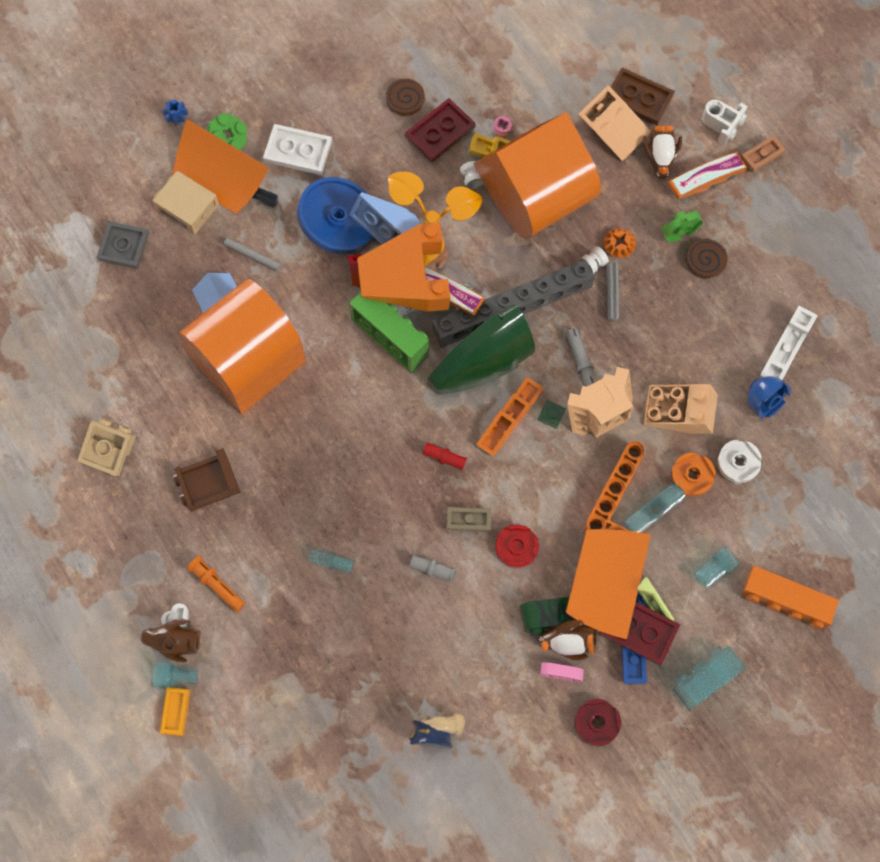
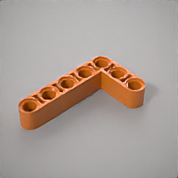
(621, 482)

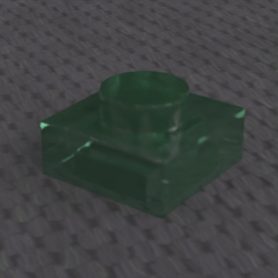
(551, 414)

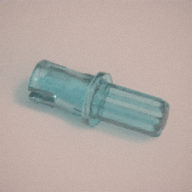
(331, 560)

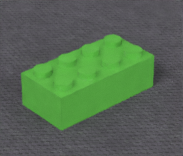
(391, 331)

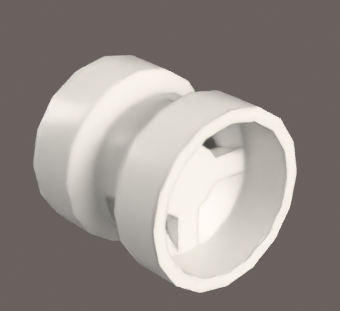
(472, 178)
(595, 259)

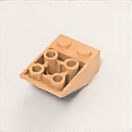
(615, 123)
(681, 408)

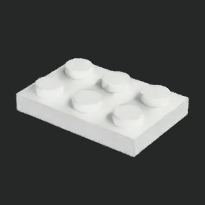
(297, 149)

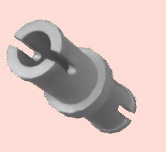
(432, 568)

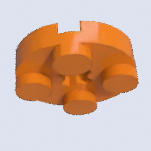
(703, 480)

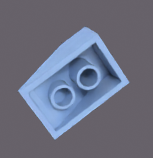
(382, 218)

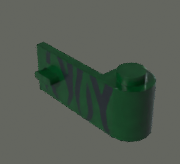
(544, 614)

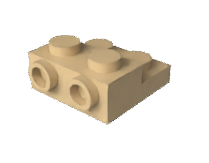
(106, 446)

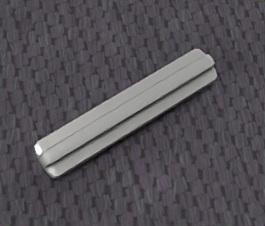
(612, 292)

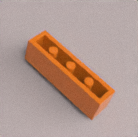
(789, 597)

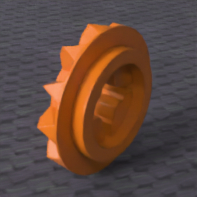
(620, 250)

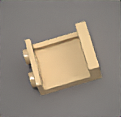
(186, 201)

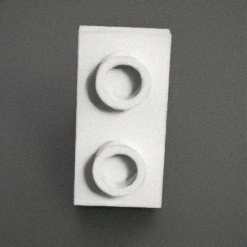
(725, 120)

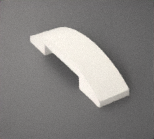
(789, 343)

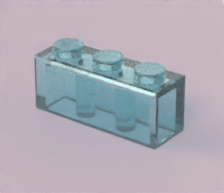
(708, 677)

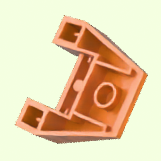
(397, 273)

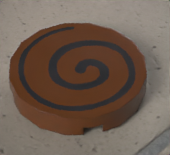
(405, 97)
(706, 258)

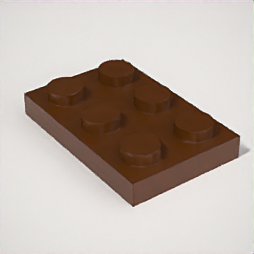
(642, 95)

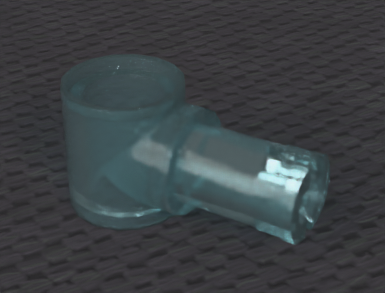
(166, 675)

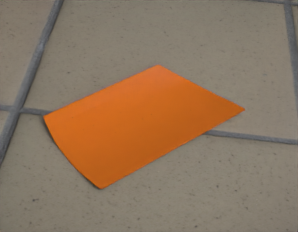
(218, 167)
(608, 579)

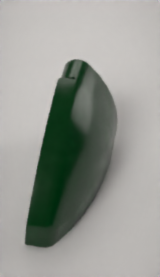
(485, 354)

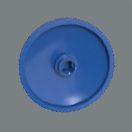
(326, 218)

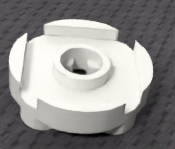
(736, 473)

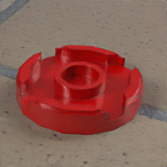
(516, 546)

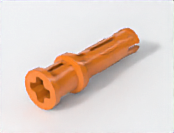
(209, 577)

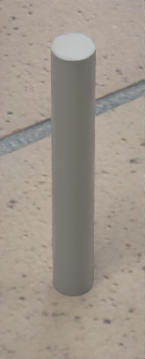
(252, 254)

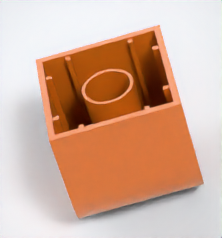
(540, 176)
(244, 345)

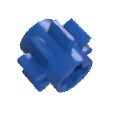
(175, 112)

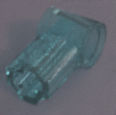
(721, 563)

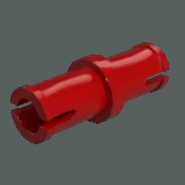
(444, 456)

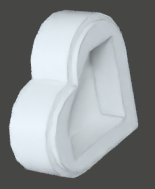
(178, 611)

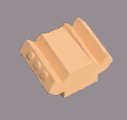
(602, 404)

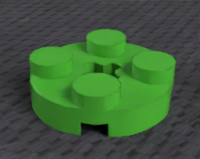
(233, 125)
(681, 225)

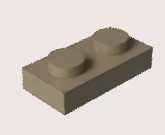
(469, 519)

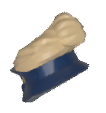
(437, 731)

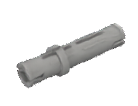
(584, 367)

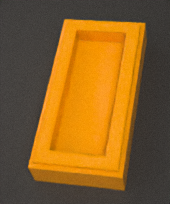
(175, 711)

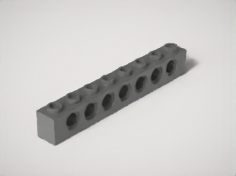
(526, 297)

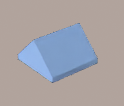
(212, 289)

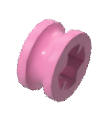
(499, 130)

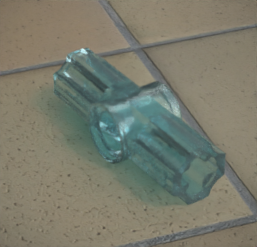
(664, 501)

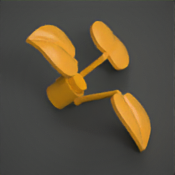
(462, 201)

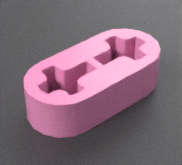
(562, 672)

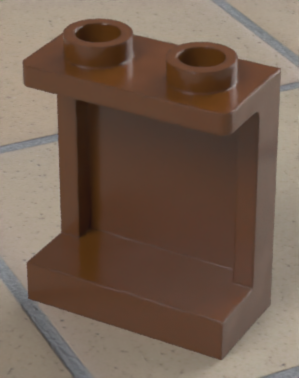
(206, 481)

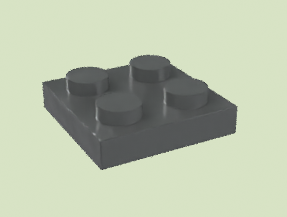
(123, 245)

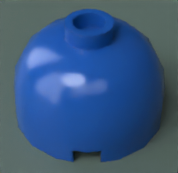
(767, 395)

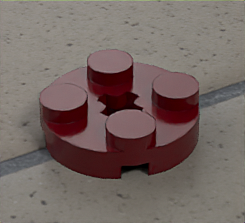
(607, 731)

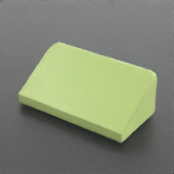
(653, 599)

